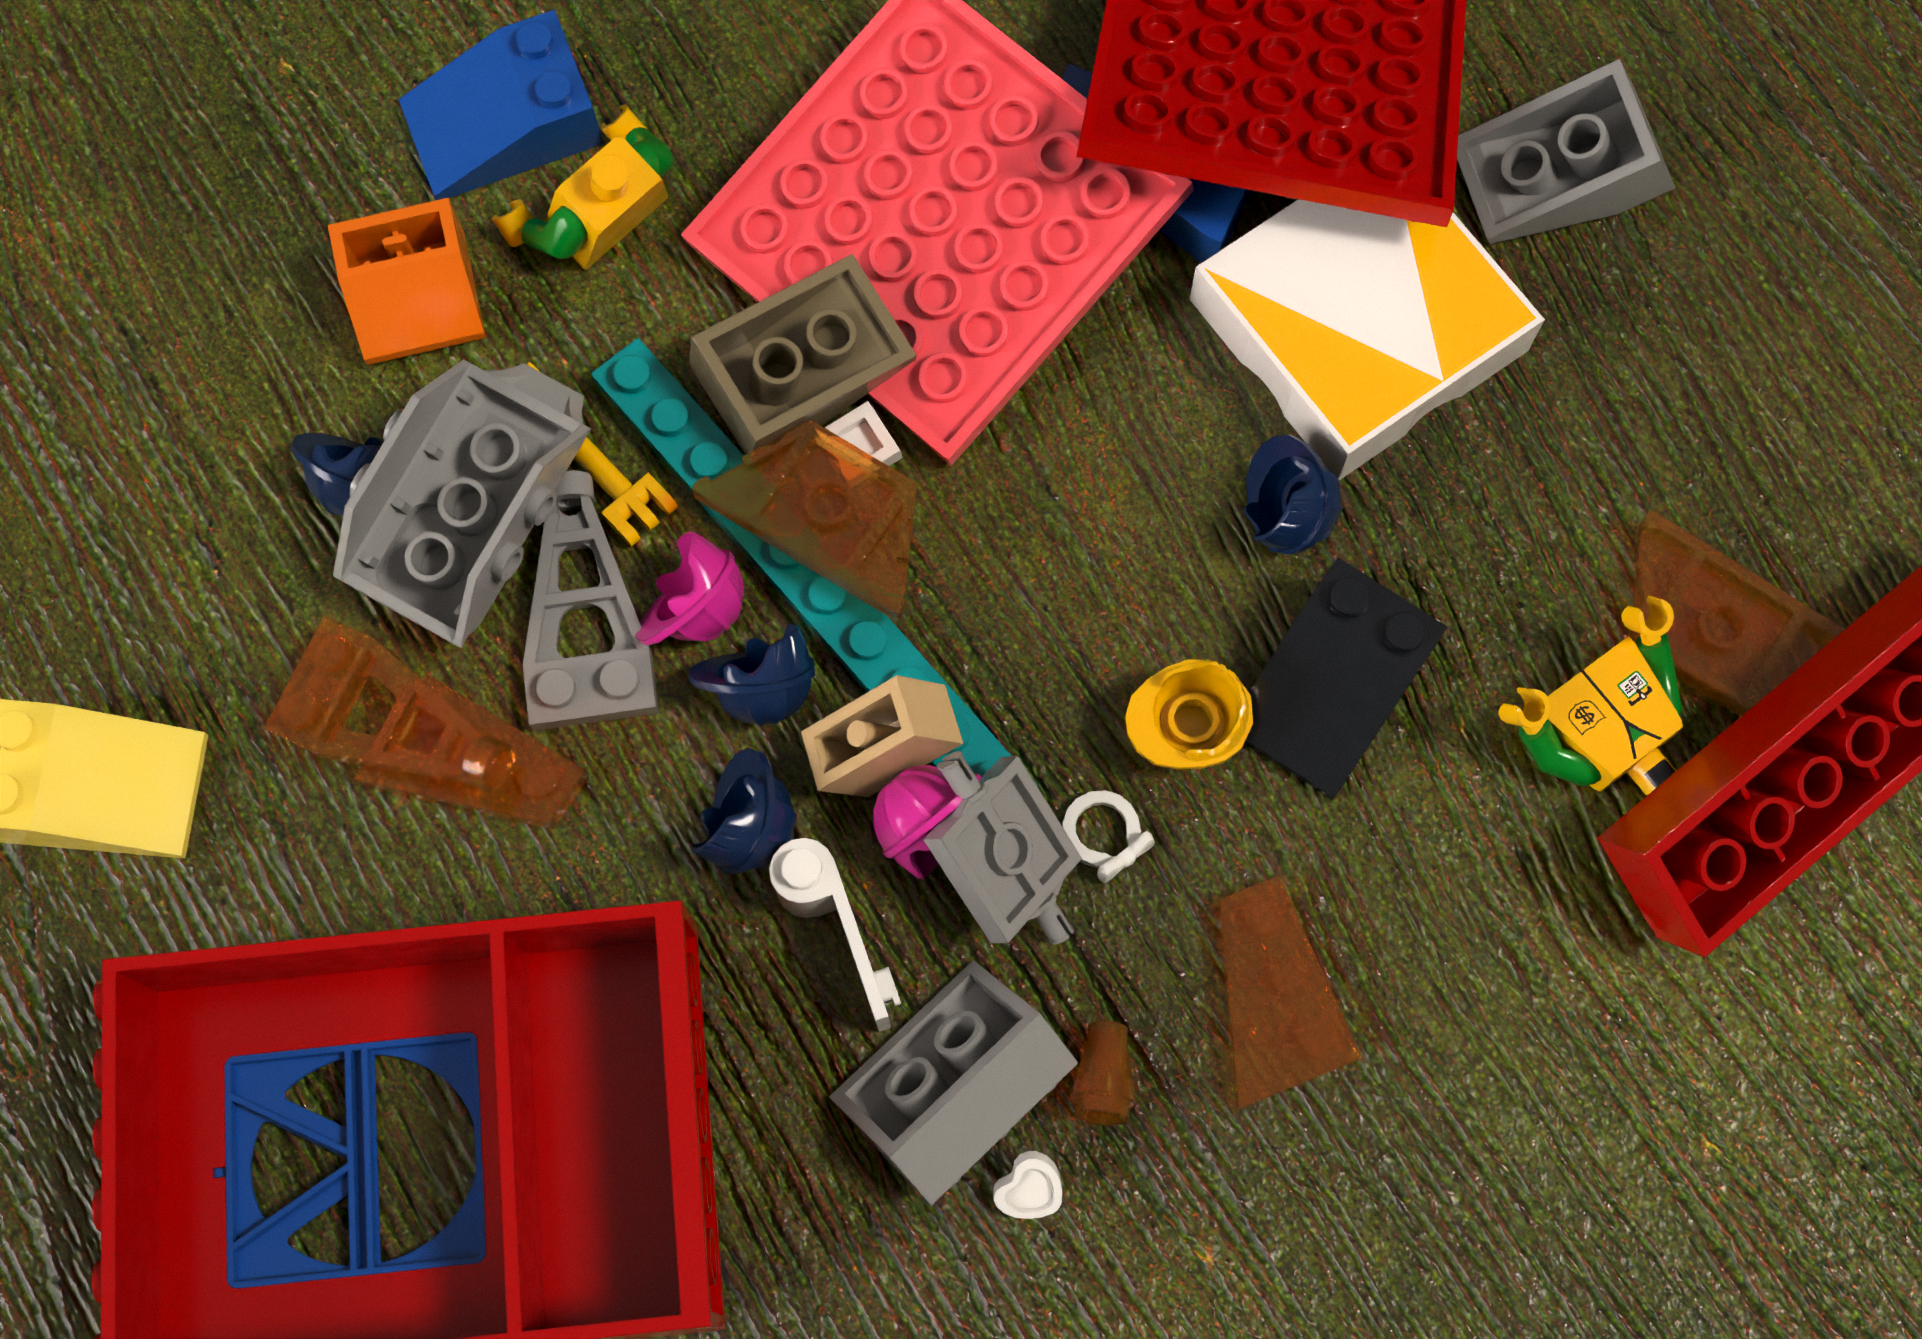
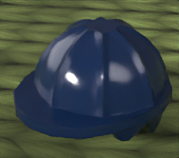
(331, 465)
(1291, 496)
(762, 682)
(748, 816)

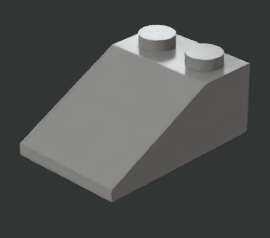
(1563, 158)

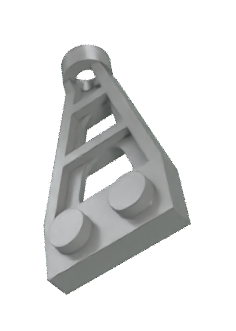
(592, 685)

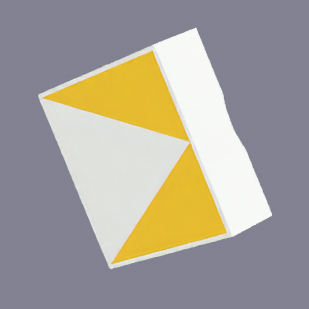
(1362, 321)

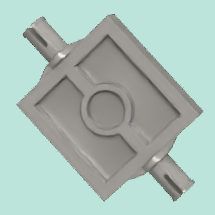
(1004, 849)

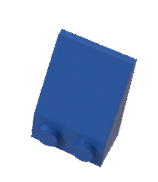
(501, 109)

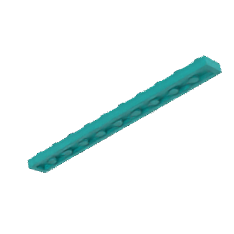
(848, 627)

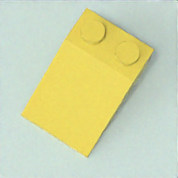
(96, 780)

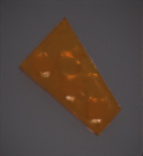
(1278, 998)

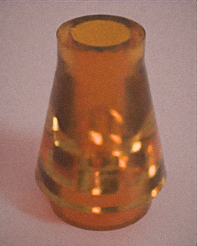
(1104, 1076)

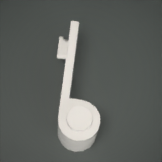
(810, 887)

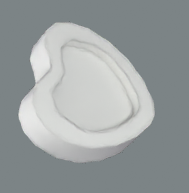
(1031, 1187)

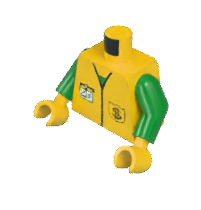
(599, 199)
(1609, 713)

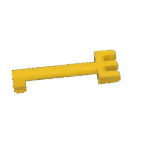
(627, 498)

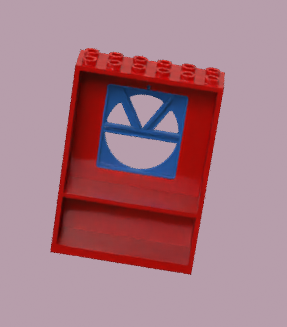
(583, 1097)

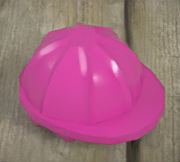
(697, 598)
(909, 811)

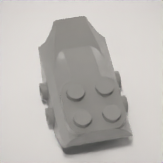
(457, 493)

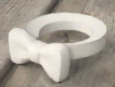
(1137, 842)

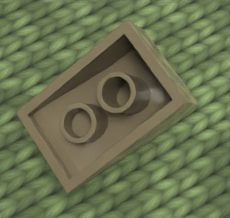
(799, 355)

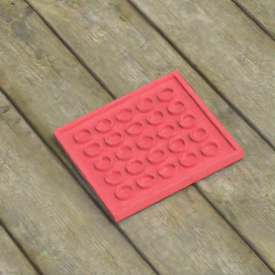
(957, 193)

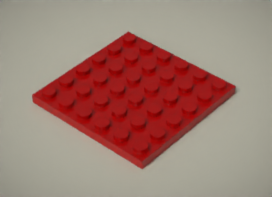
(1286, 98)

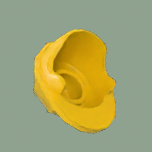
(1189, 715)

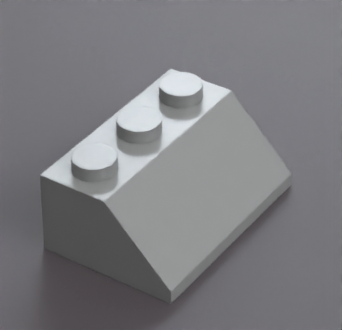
(954, 1080)

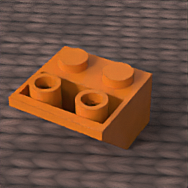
(407, 280)

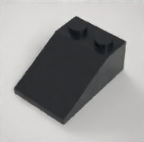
(1338, 677)

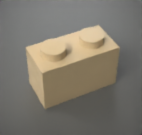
(881, 735)

